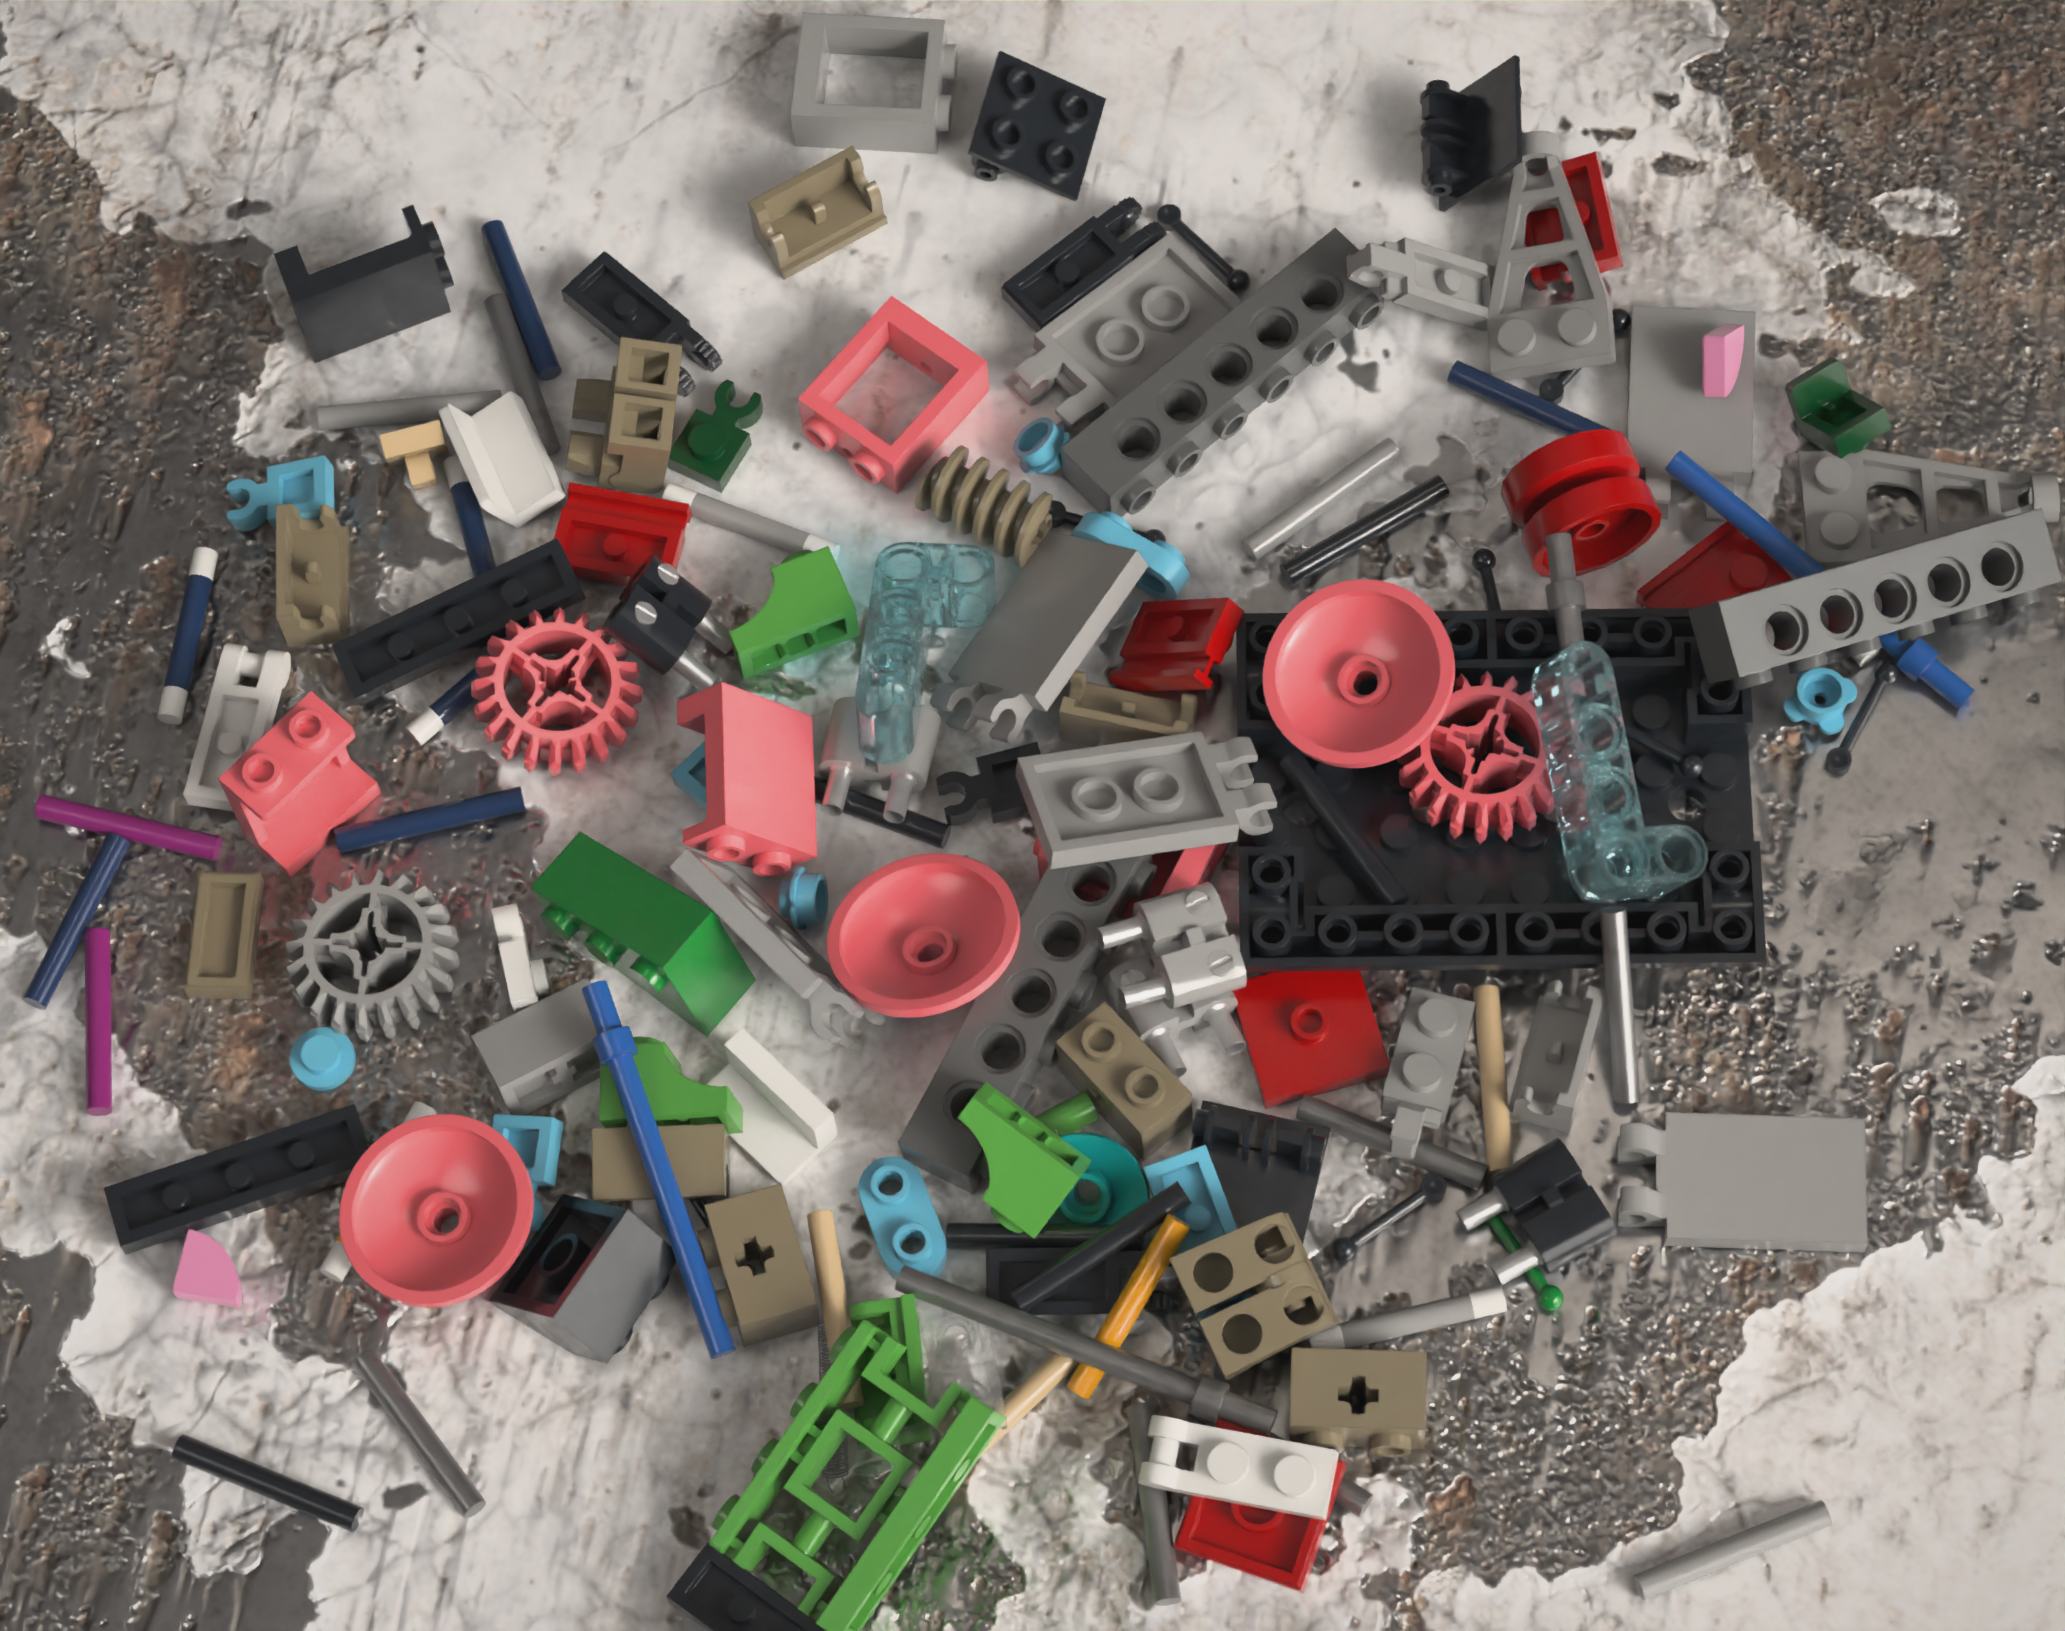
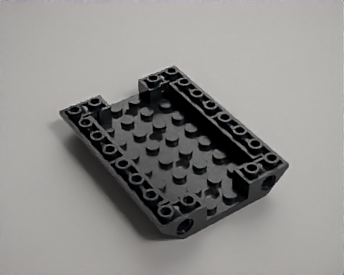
(1514, 897)

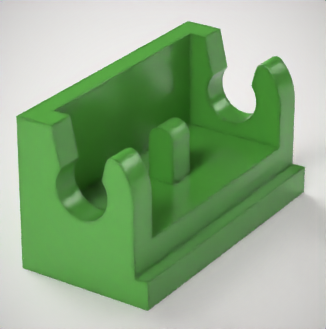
(901, 1322)

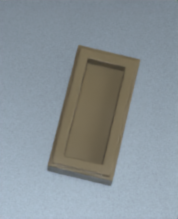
(224, 935)

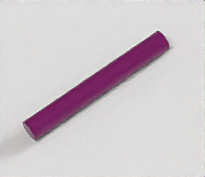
(128, 826)
(98, 1022)

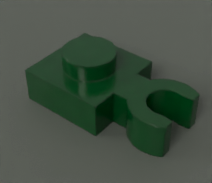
(715, 443)

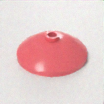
(1338, 642)
(923, 935)
(407, 1191)

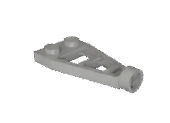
(1556, 335)
(1837, 507)

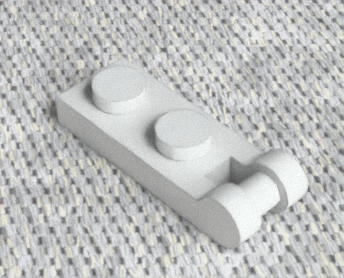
(234, 718)
(1241, 1468)

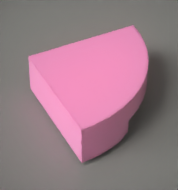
(1721, 359)
(207, 1273)

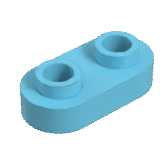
(1166, 567)
(902, 1217)

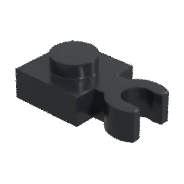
(992, 788)

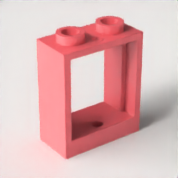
(926, 348)

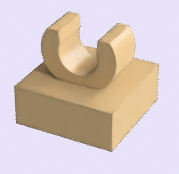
(415, 448)

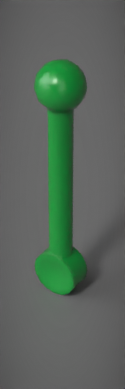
(1548, 1296)

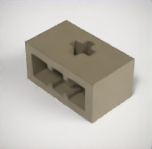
(1124, 1080)
(760, 1228)
(1392, 1394)

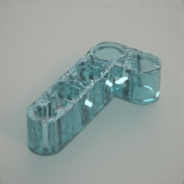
(911, 593)
(1577, 694)

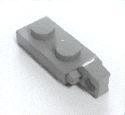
(1426, 279)
(1424, 1067)

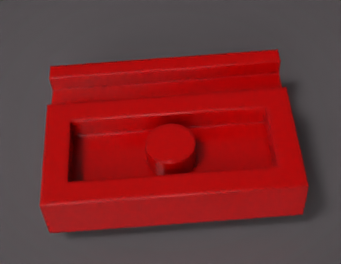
(1593, 204)
(616, 531)
(1712, 571)
(1176, 644)

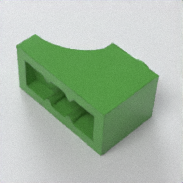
(802, 615)
(670, 1094)
(1026, 1161)

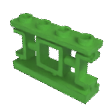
(808, 1447)

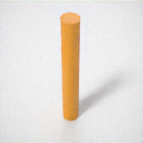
(1132, 1299)

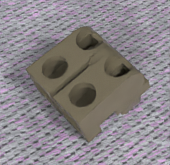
(637, 418)
(1285, 1291)

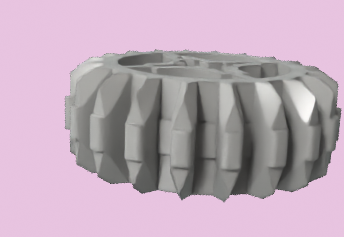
(325, 946)

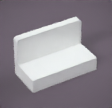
(504, 459)
(781, 1117)

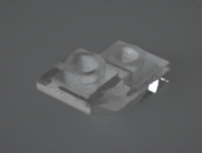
(962, 1354)

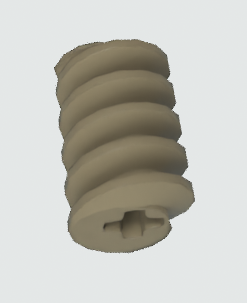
(986, 505)

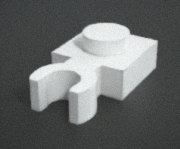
(524, 977)

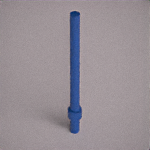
(1914, 658)
(616, 1050)

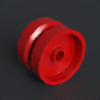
(1584, 489)

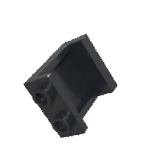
(370, 292)

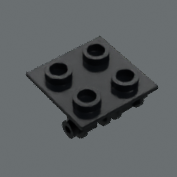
(1035, 127)
(1471, 133)
(1262, 1161)

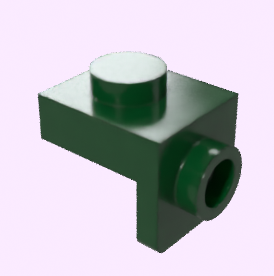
(1833, 412)

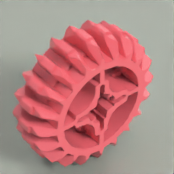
(522, 659)
(1504, 767)

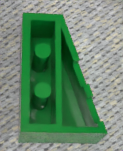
(644, 931)

